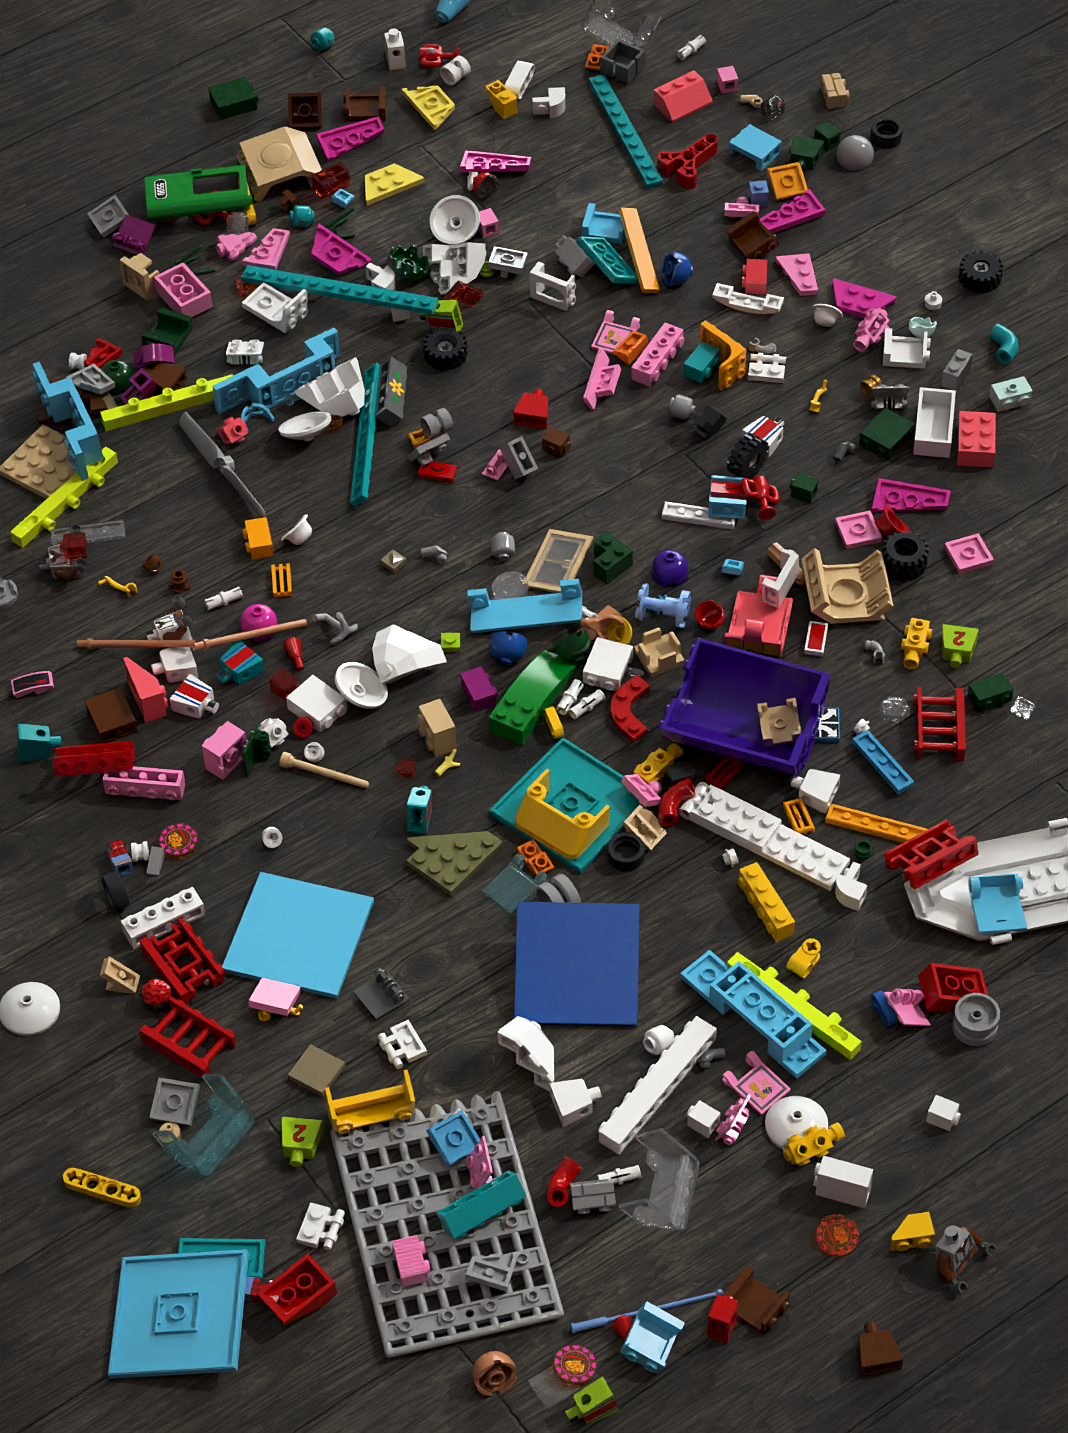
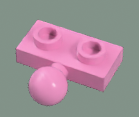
(740, 208)
(645, 793)

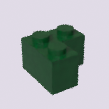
(612, 557)

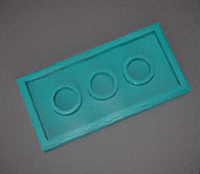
(608, 260)
(255, 1247)

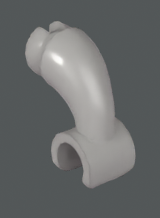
(767, 350)
(876, 648)

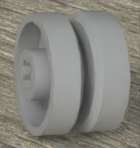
(558, 890)
(976, 1019)

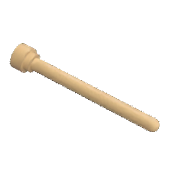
(288, 760)

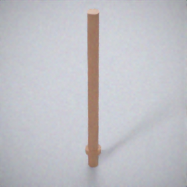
(90, 643)
(206, 644)

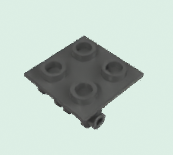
(381, 994)

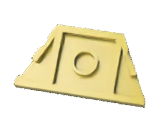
(431, 104)
(389, 182)

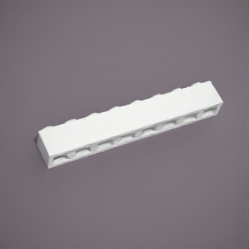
(656, 1085)

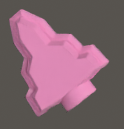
(233, 244)

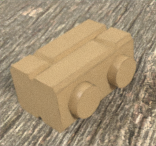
(834, 90)

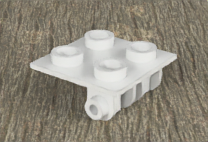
(238, 348)

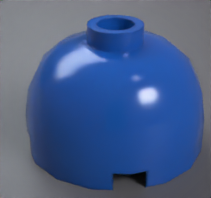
(676, 269)
(507, 648)

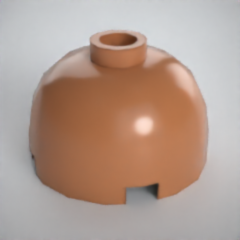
(494, 1372)

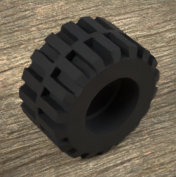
(905, 544)

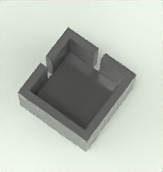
(622, 61)

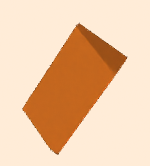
(631, 347)

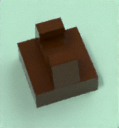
(288, 201)

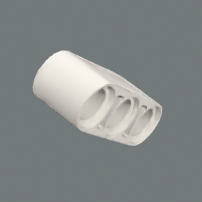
(520, 78)

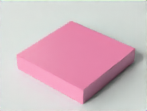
(858, 530)
(968, 553)
(274, 996)

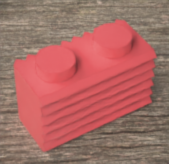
(756, 276)

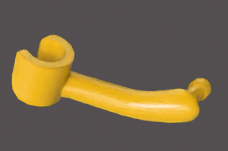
(815, 406)
(129, 587)
(265, 1015)

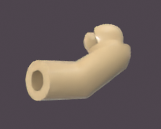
(754, 100)

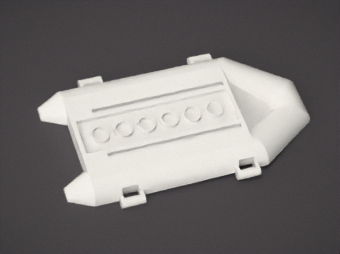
(1034, 855)

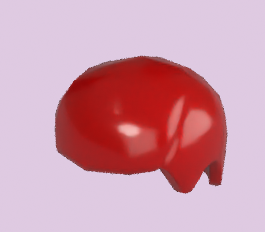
(709, 615)

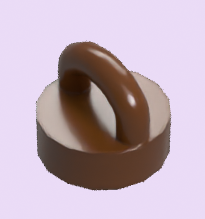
(150, 562)

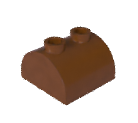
(305, 109)

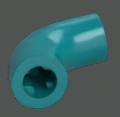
(1008, 343)

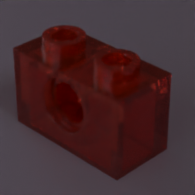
(330, 180)

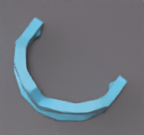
(266, 412)

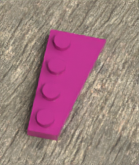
(346, 138)
(493, 162)
(797, 212)
(909, 497)

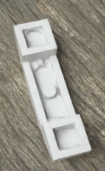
(747, 303)

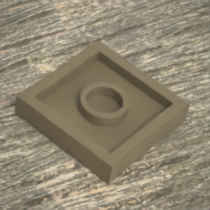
(316, 1070)

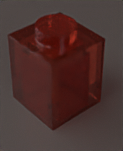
(74, 546)
(283, 684)

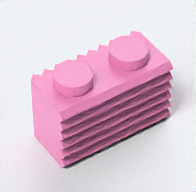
(410, 1260)

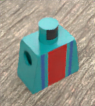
(240, 664)
(419, 800)

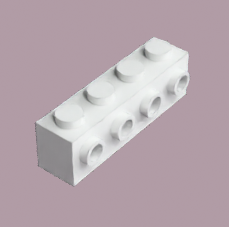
(159, 917)

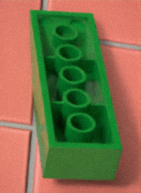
(529, 696)

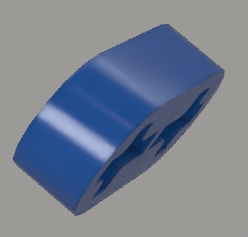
(884, 1010)

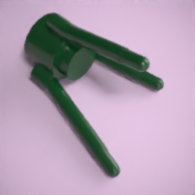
(336, 222)
(183, 260)

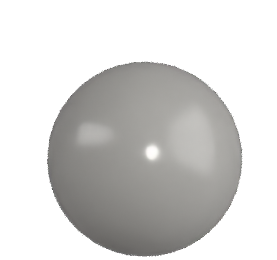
(855, 153)

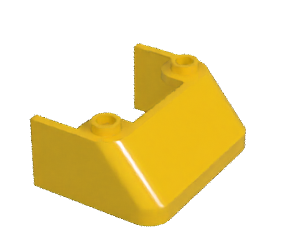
(555, 829)
(371, 1106)

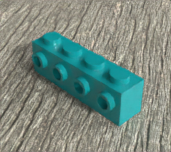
(481, 1205)

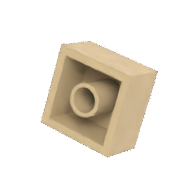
(436, 728)

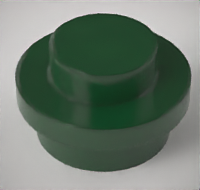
(863, 849)

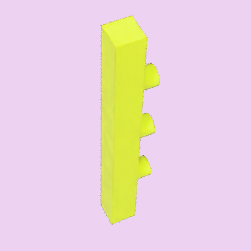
(160, 405)
(61, 499)
(823, 1027)

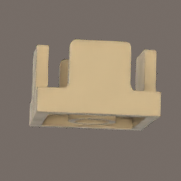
(136, 277)
(659, 652)

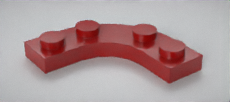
(621, 705)

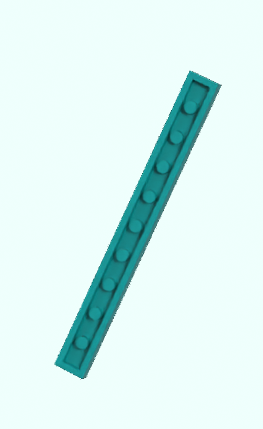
(625, 132)
(365, 437)

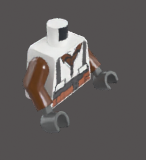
(174, 625)

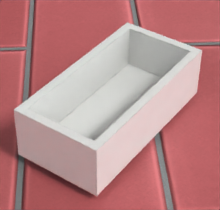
(934, 422)

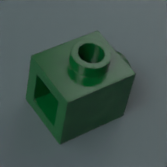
(828, 134)
(804, 487)

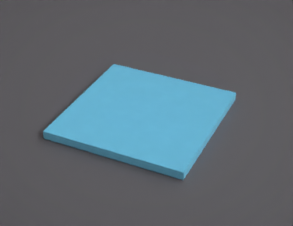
(298, 934)
(179, 1314)

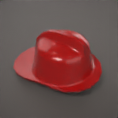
(890, 523)

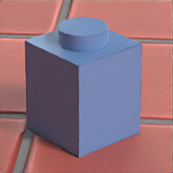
(758, 193)

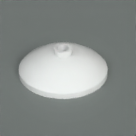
(453, 210)
(305, 426)
(360, 685)
(32, 1016)
(782, 1124)

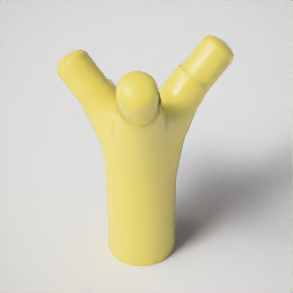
(448, 763)

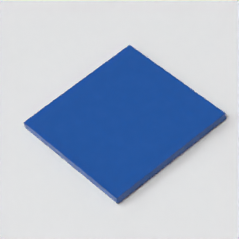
(577, 963)

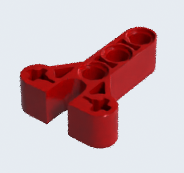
(687, 161)

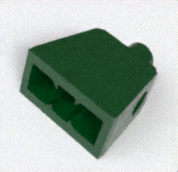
(806, 151)

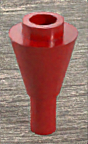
(293, 648)
(622, 1325)

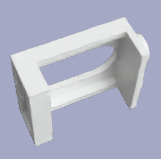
(539, 279)

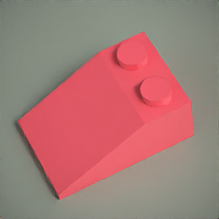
(146, 691)

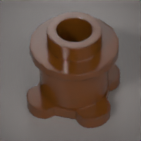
(178, 581)

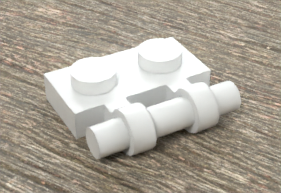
(767, 372)
(408, 1042)
(314, 1224)

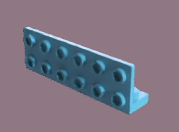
(526, 611)

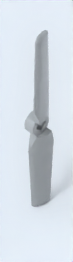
(217, 459)

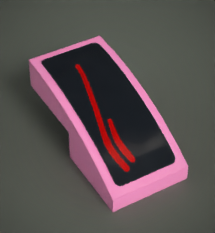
(37, 682)

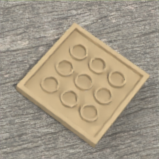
(40, 463)

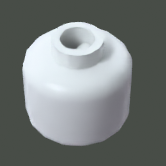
(658, 1039)

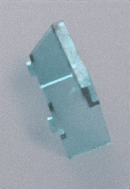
(218, 1136)

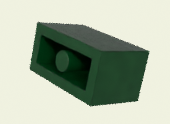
(990, 692)

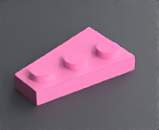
(269, 251)
(800, 272)

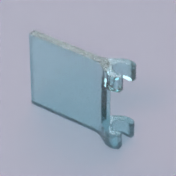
(513, 885)

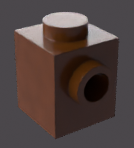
(556, 442)

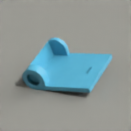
(997, 903)

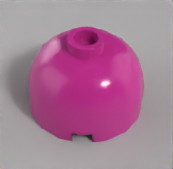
(258, 617)

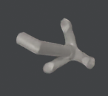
(341, 625)

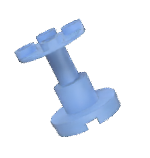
(670, 606)

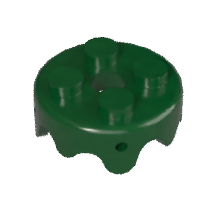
(408, 265)

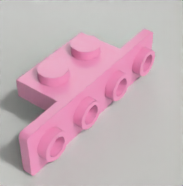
(602, 379)

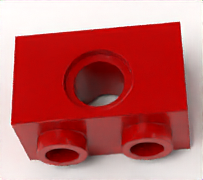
(722, 1318)

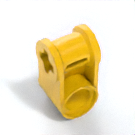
(805, 958)

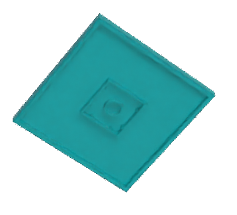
(576, 786)

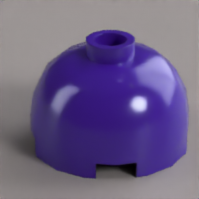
(669, 568)

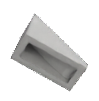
(155, 861)

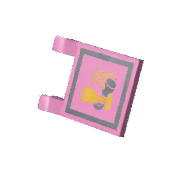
(612, 334)
(759, 1082)

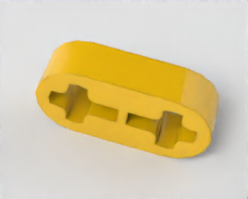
(553, 723)

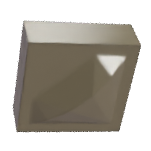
(393, 561)

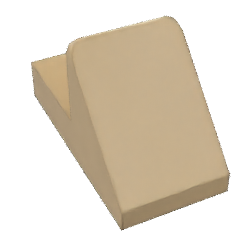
(119, 976)

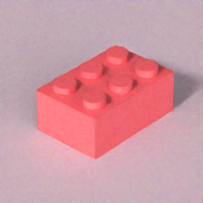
(976, 439)

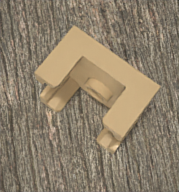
(779, 723)

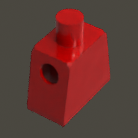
(532, 410)

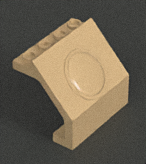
(277, 158)
(847, 590)

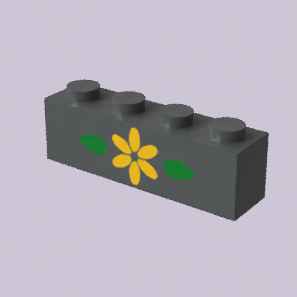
(391, 391)

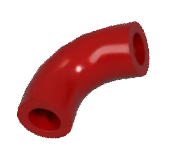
(672, 800)
(560, 1182)

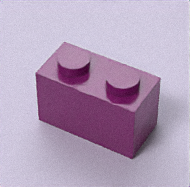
(478, 689)

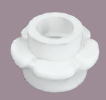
(861, 727)
(730, 857)

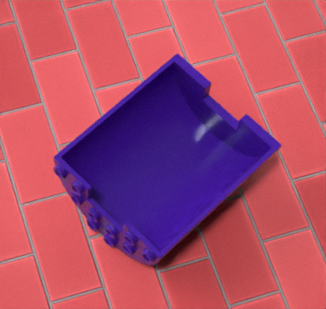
(720, 708)

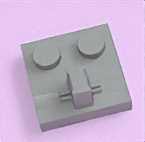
(108, 216)
(507, 261)
(423, 452)
(174, 1101)

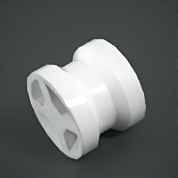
(77, 361)
(140, 851)

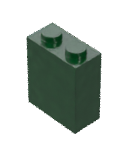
(233, 98)

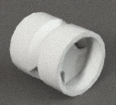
(455, 70)

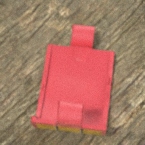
(759, 624)

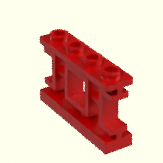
(948, 855)
(169, 970)

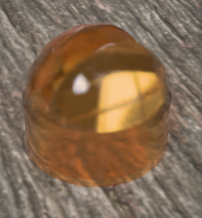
(336, 422)

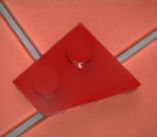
(103, 353)

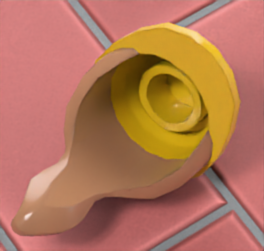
(610, 628)

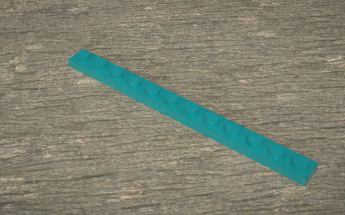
(340, 290)

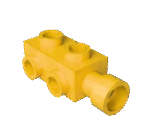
(915, 642)
(654, 766)
(810, 1143)

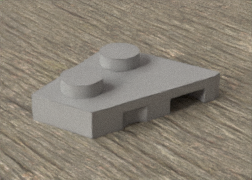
(92, 379)
(492, 1270)

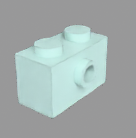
(1011, 394)

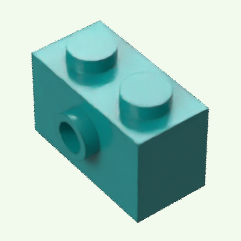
(701, 362)

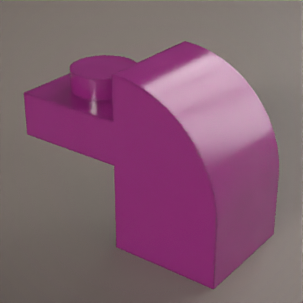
(153, 354)
(142, 387)

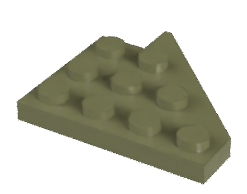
(451, 858)

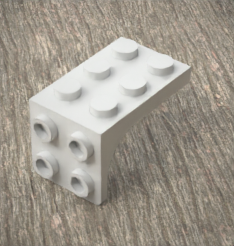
(276, 307)

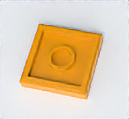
(787, 181)

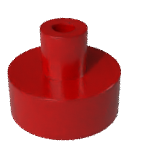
(303, 727)

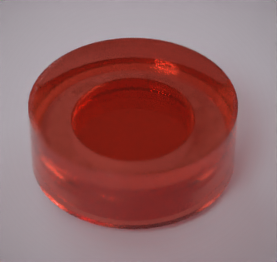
(406, 767)

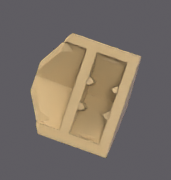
(646, 826)

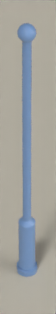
(602, 1321)

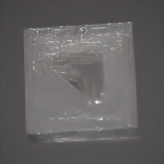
(1022, 707)

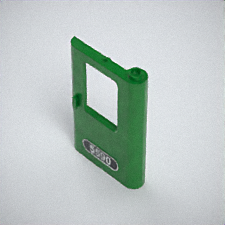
(174, 197)

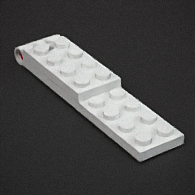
(763, 835)

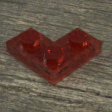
(464, 293)

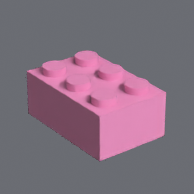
(183, 291)

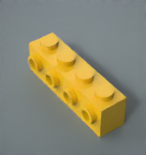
(766, 902)

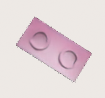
(496, 466)

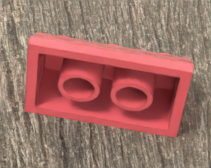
(682, 96)

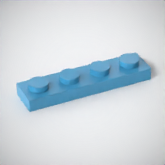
(883, 762)

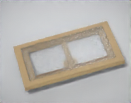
(558, 560)

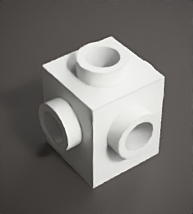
(275, 729)

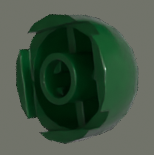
(120, 373)
(573, 646)

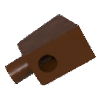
(167, 376)
(878, 1351)

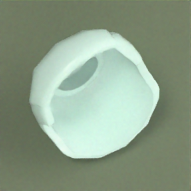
(919, 325)

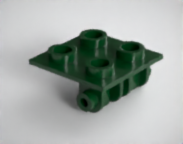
(256, 748)

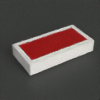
(816, 638)

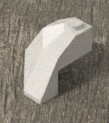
(454, 263)
(336, 392)
(403, 653)
(531, 1049)

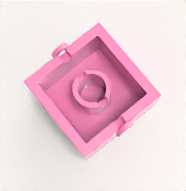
(224, 750)

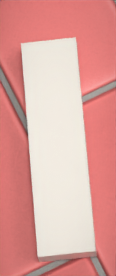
(695, 515)

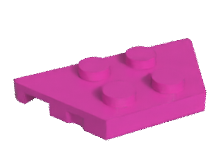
(336, 253)
(858, 299)

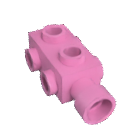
(871, 328)

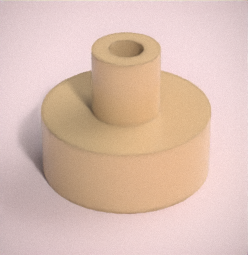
(171, 1127)

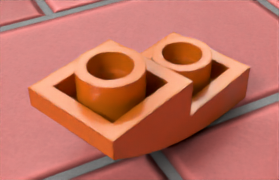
(593, 59)
(535, 858)

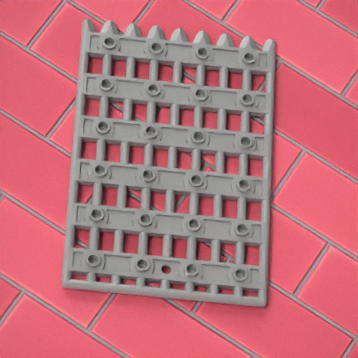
(420, 1207)

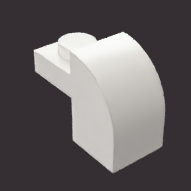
(552, 105)
(381, 277)
(849, 890)

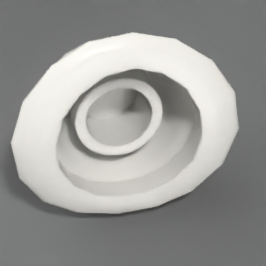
(826, 315)
(299, 533)

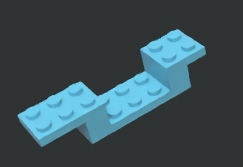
(260, 388)
(64, 403)
(760, 1006)

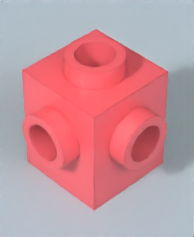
(232, 430)

